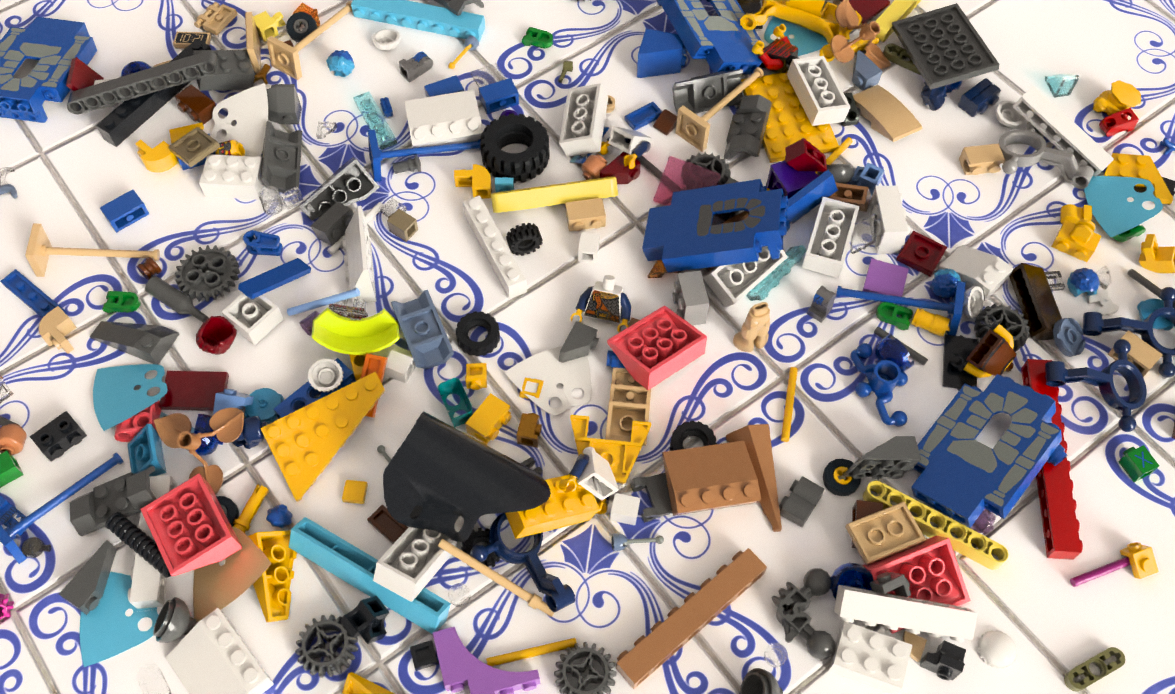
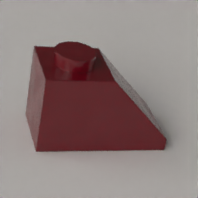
(805, 157)
(617, 169)

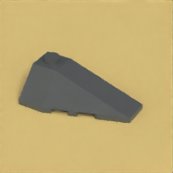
(283, 104)
(345, 186)
(138, 340)

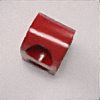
(1119, 122)

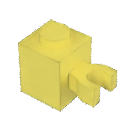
(268, 25)

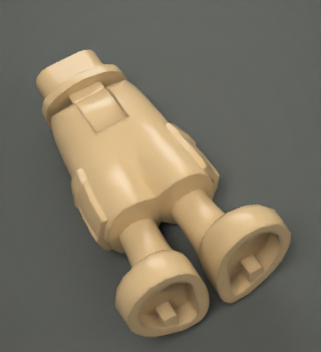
(754, 329)

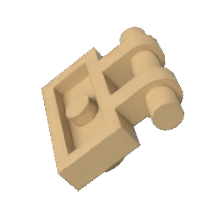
(216, 18)

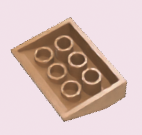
(710, 478)

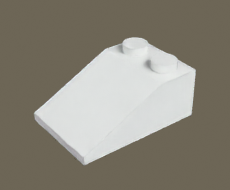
(978, 269)

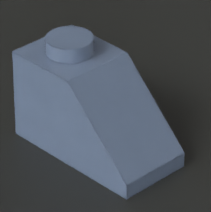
(865, 72)

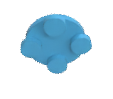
(1147, 307)
(263, 404)

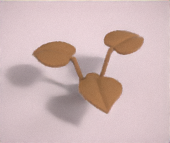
(839, 45)
(176, 433)

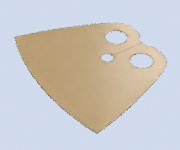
(220, 585)

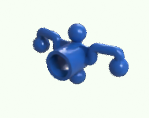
(882, 388)

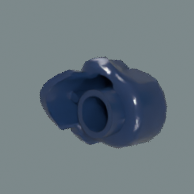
(934, 98)
(251, 433)

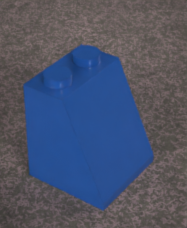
(660, 54)

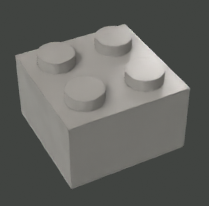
(691, 297)

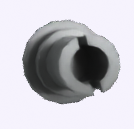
(407, 165)

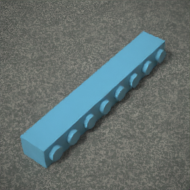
(420, 17)
(358, 570)

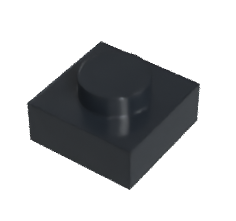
(423, 655)

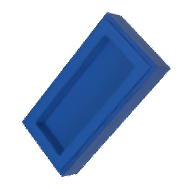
(643, 116)

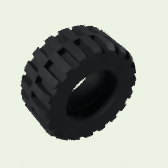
(515, 130)

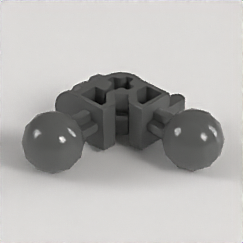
(816, 583)

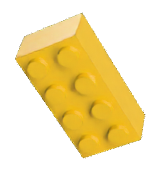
(557, 512)

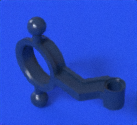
(1094, 325)
(1057, 375)
(557, 595)

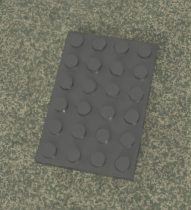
(945, 46)

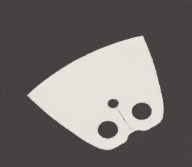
(251, 114)
(546, 367)

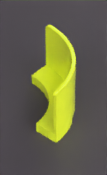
(355, 336)

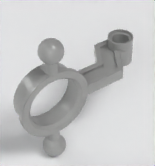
(1077, 175)

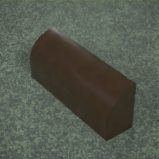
(1035, 300)

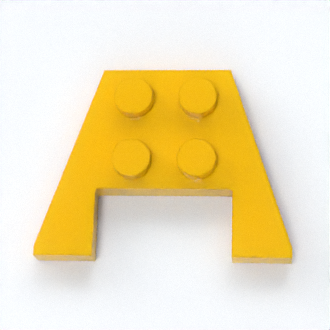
(1139, 167)
(619, 454)

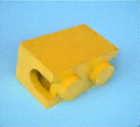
(488, 419)

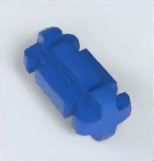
(386, 107)

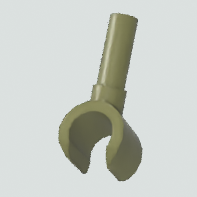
(567, 66)

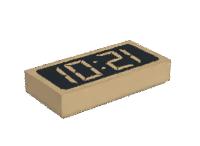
(184, 39)

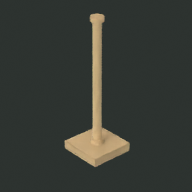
(286, 57)
(695, 128)
(40, 248)

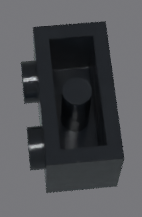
(58, 436)

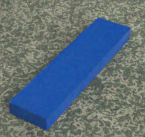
(274, 278)
(29, 293)

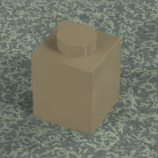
(402, 225)

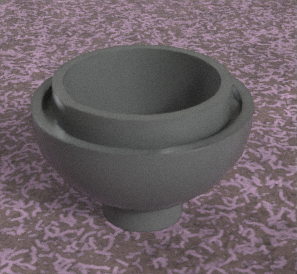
(841, 172)
(173, 621)
(760, 682)

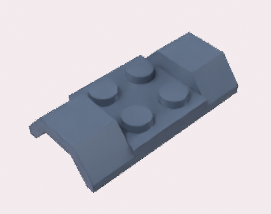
(423, 331)

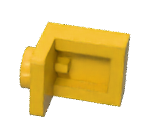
(476, 376)
(1141, 559)

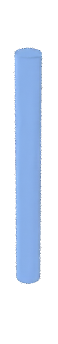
(323, 302)

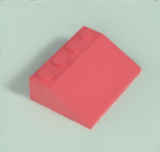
(657, 346)
(190, 527)
(929, 570)

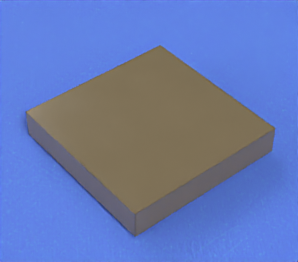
(194, 146)

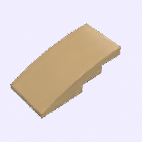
(886, 113)
(627, 404)

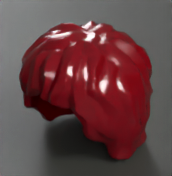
(215, 335)

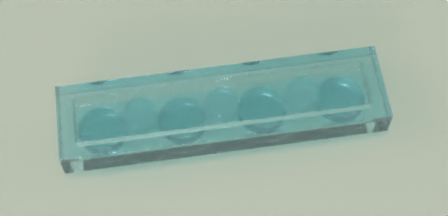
(375, 120)
(772, 280)

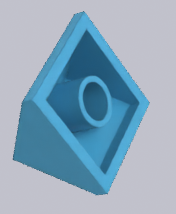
(146, 451)

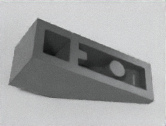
(90, 582)

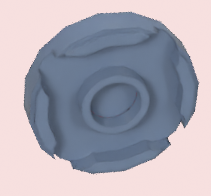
(1068, 337)

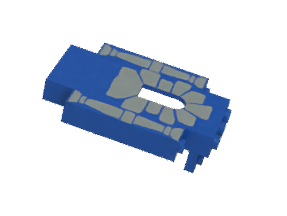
(714, 38)
(54, 45)
(967, 476)

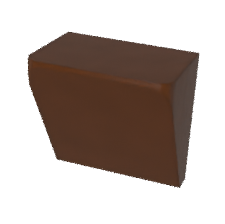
(666, 122)

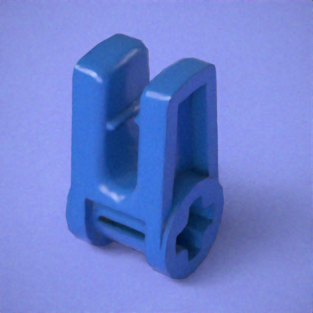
(263, 244)

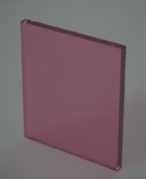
(683, 176)

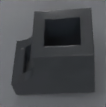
(367, 620)
(946, 662)

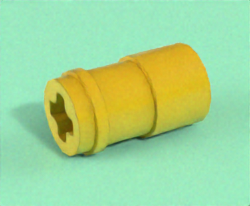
(932, 322)

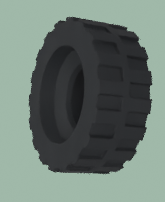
(477, 319)
(692, 429)

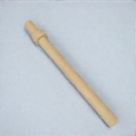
(533, 600)

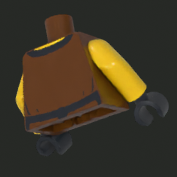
(992, 354)

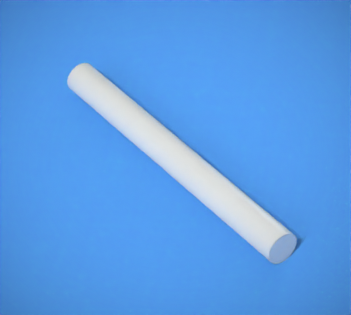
(373, 212)

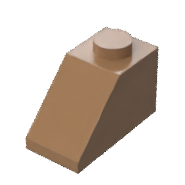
(853, 195)

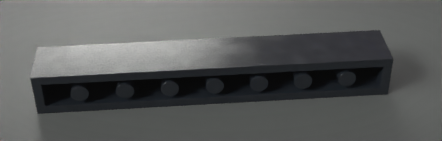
(136, 111)

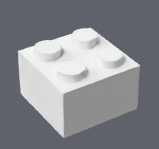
(253, 317)

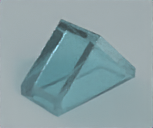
(1061, 84)

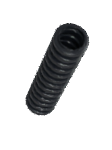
(137, 540)

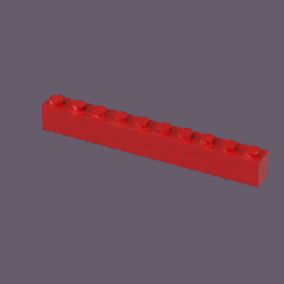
(1054, 482)

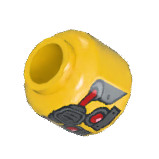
(231, 147)

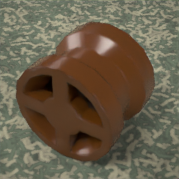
(149, 268)

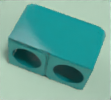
(455, 386)

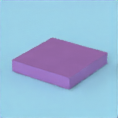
(885, 278)

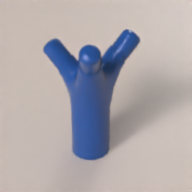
(1171, 146)

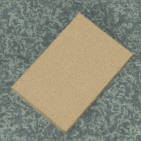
(253, 42)
(885, 533)

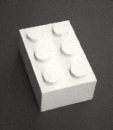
(232, 176)
(891, 221)
(870, 658)

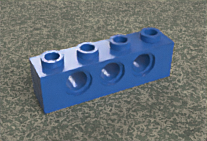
(306, 394)

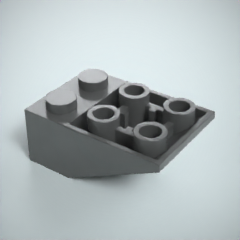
(887, 460)

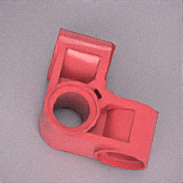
(131, 427)

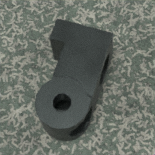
(852, 117)

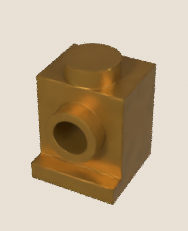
(529, 430)

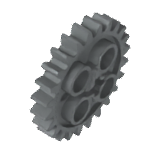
(207, 273)

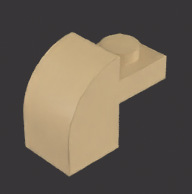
(54, 328)

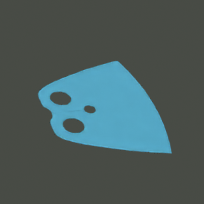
(805, 39)
(1110, 204)
(115, 393)
(107, 629)

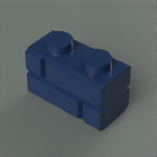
(979, 98)

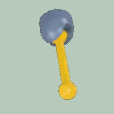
(471, 44)

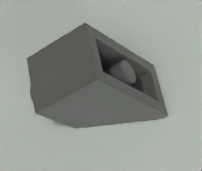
(579, 342)

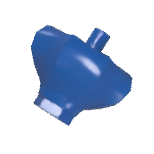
(279, 516)

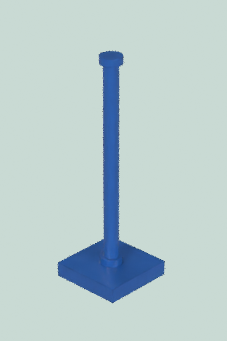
(377, 155)
(953, 308)
(8, 534)

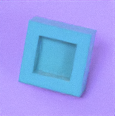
(504, 184)

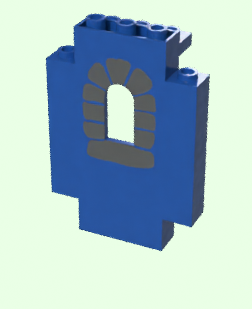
(687, 239)

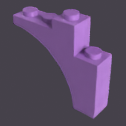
(462, 669)

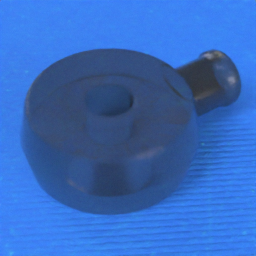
(34, 547)

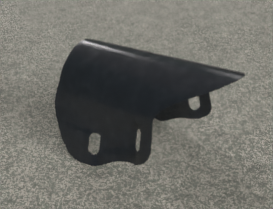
(455, 478)

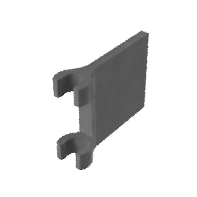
(658, 494)

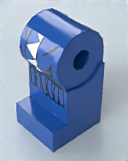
(10, 515)

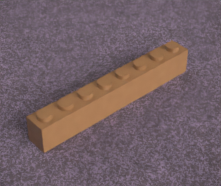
(690, 618)

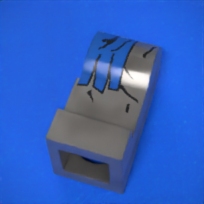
(415, 66)
(821, 304)

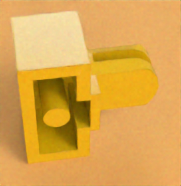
(1077, 239)

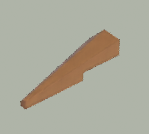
(760, 451)

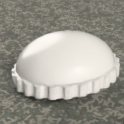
(386, 38)
(1008, 115)
(973, 302)
(325, 375)
(997, 649)

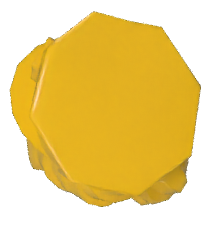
(1117, 99)

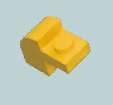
(156, 159)
(478, 179)
(1157, 258)

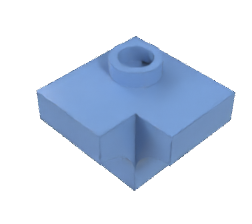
(867, 176)
(231, 399)

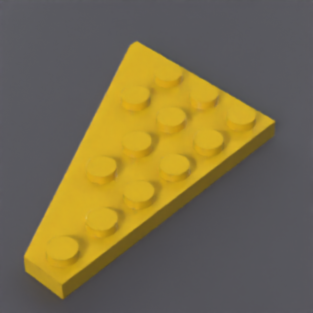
(314, 434)

